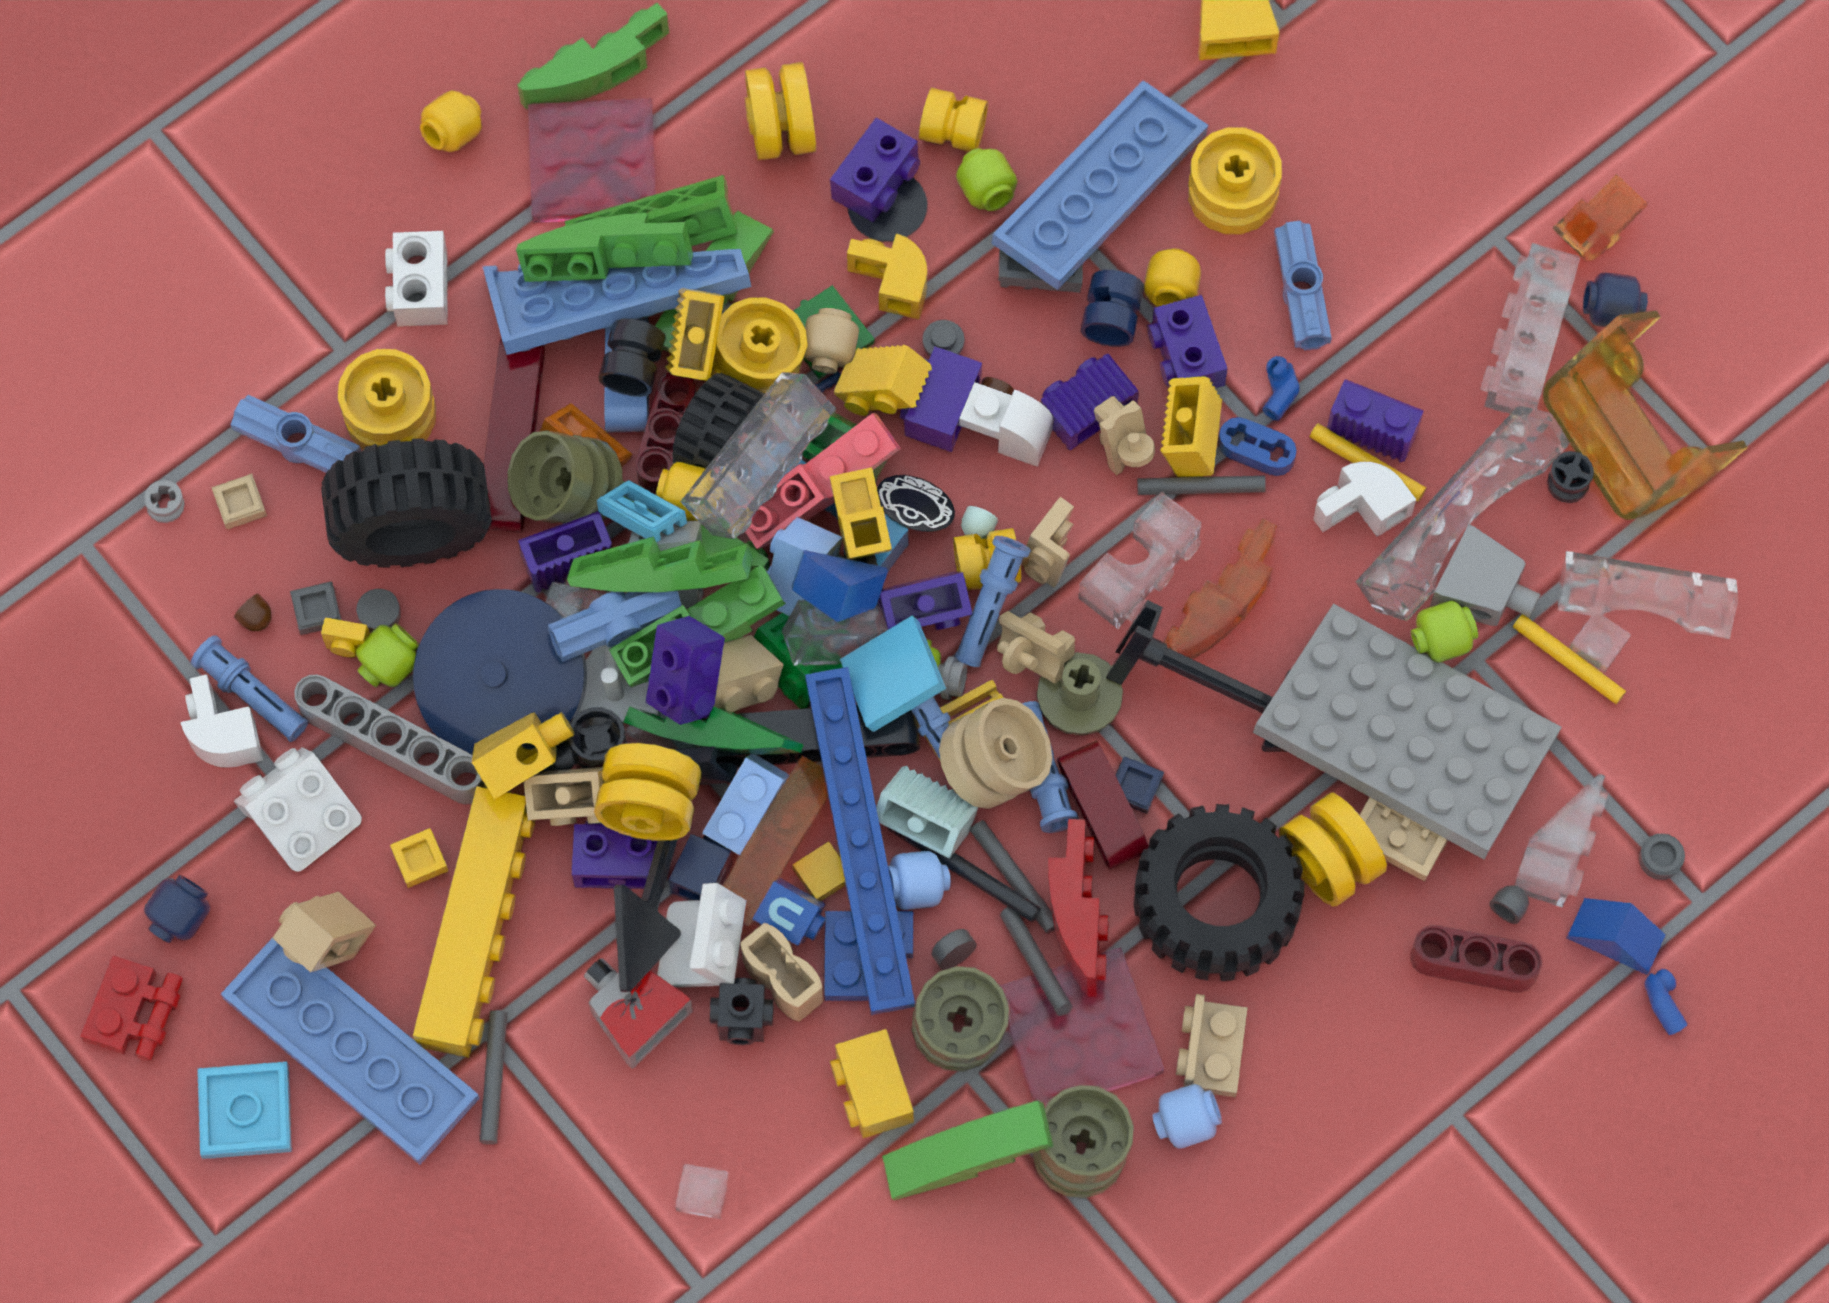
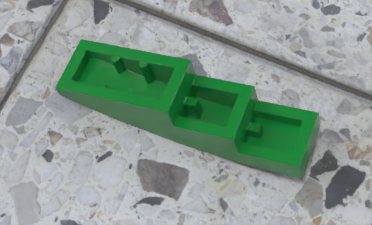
(722, 729)

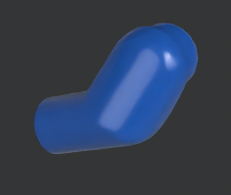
(1663, 1006)

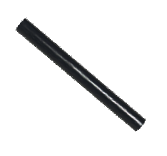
(983, 881)

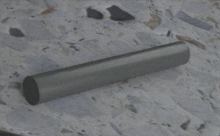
(1201, 485)
(1012, 872)
(1036, 962)
(493, 1077)

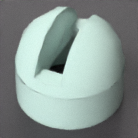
(978, 522)

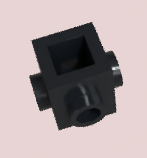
(744, 1026)

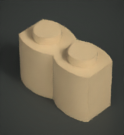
(791, 979)

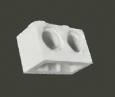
(423, 278)

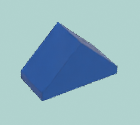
(838, 584)
(1617, 932)

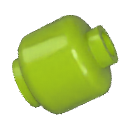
(986, 179)
(1444, 631)
(387, 655)

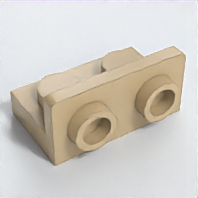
(1046, 543)
(1402, 839)
(1213, 1046)

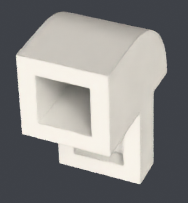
(1014, 419)
(1371, 491)
(216, 737)

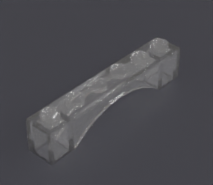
(1410, 565)

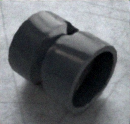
(631, 363)
(594, 734)

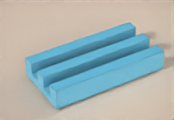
(636, 516)

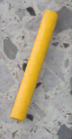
(1355, 454)
(1569, 659)

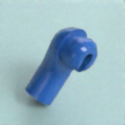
(1284, 387)

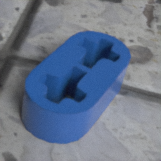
(1257, 446)

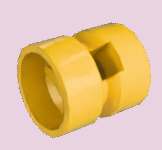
(953, 120)
(974, 555)

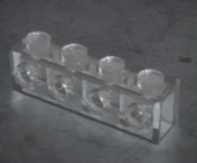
(1532, 329)
(758, 455)

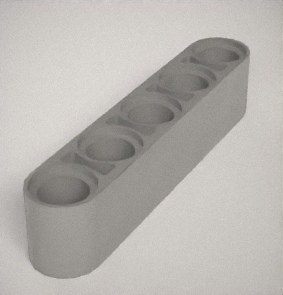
(380, 722)

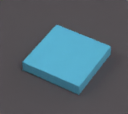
(893, 673)
(244, 1110)

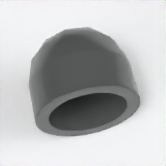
(1510, 903)

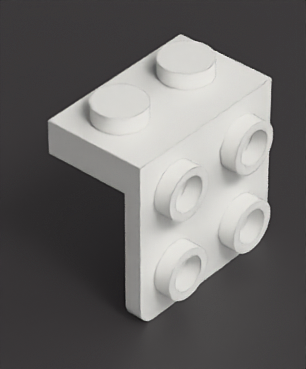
(299, 808)
(708, 939)

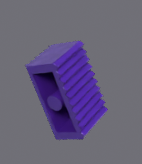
(1074, 401)
(1374, 420)
(552, 551)

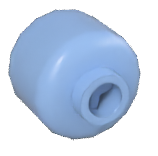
(918, 880)
(1187, 1116)

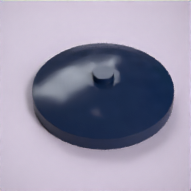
(492, 665)

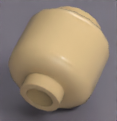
(830, 340)

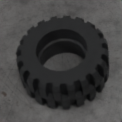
(406, 503)
(1231, 839)

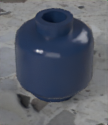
(1612, 296)
(177, 909)

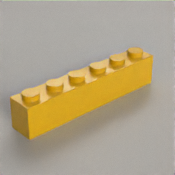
(473, 924)

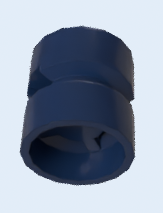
(1112, 308)

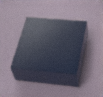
(1139, 783)

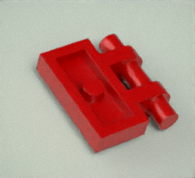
(120, 1003)

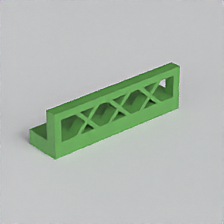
(700, 205)

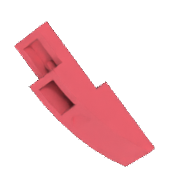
(807, 487)

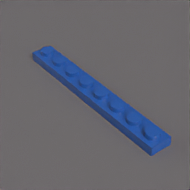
(860, 841)

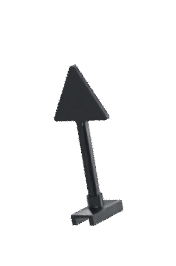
(1141, 644)
(640, 929)

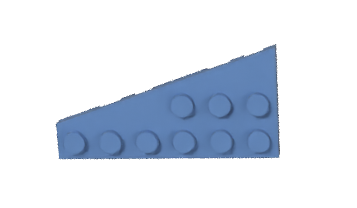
(558, 310)

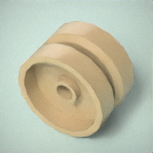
(995, 753)

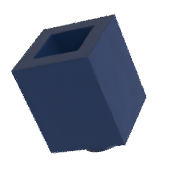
(699, 864)

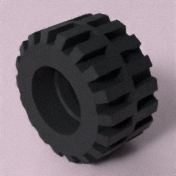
(712, 419)

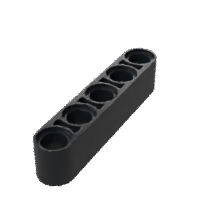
(893, 739)

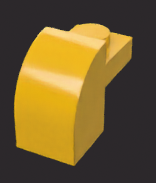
(899, 267)
(860, 514)

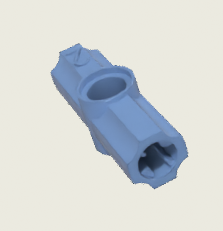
(1308, 306)
(274, 426)
(609, 621)

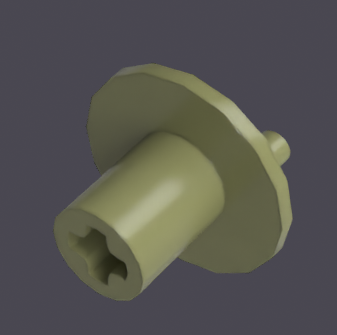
(1083, 698)

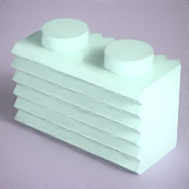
(925, 812)

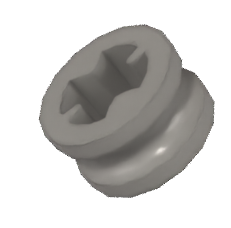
(174, 507)

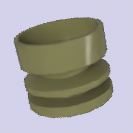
(561, 476)
(964, 993)
(1101, 1123)

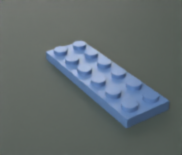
(1099, 185)
(352, 1050)

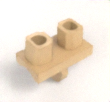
(1123, 435)
(1030, 647)

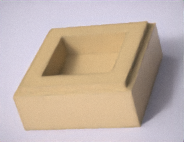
(239, 501)

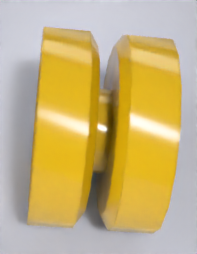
(780, 111)
(1234, 180)
(759, 342)
(386, 398)
(647, 792)
(1334, 849)

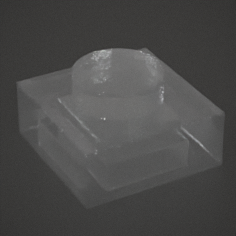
(1600, 642)
(702, 1191)

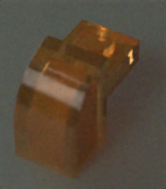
(1597, 224)

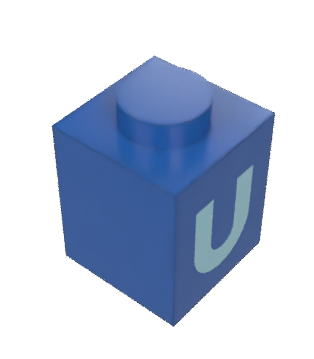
(791, 912)

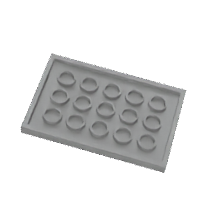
(1407, 731)

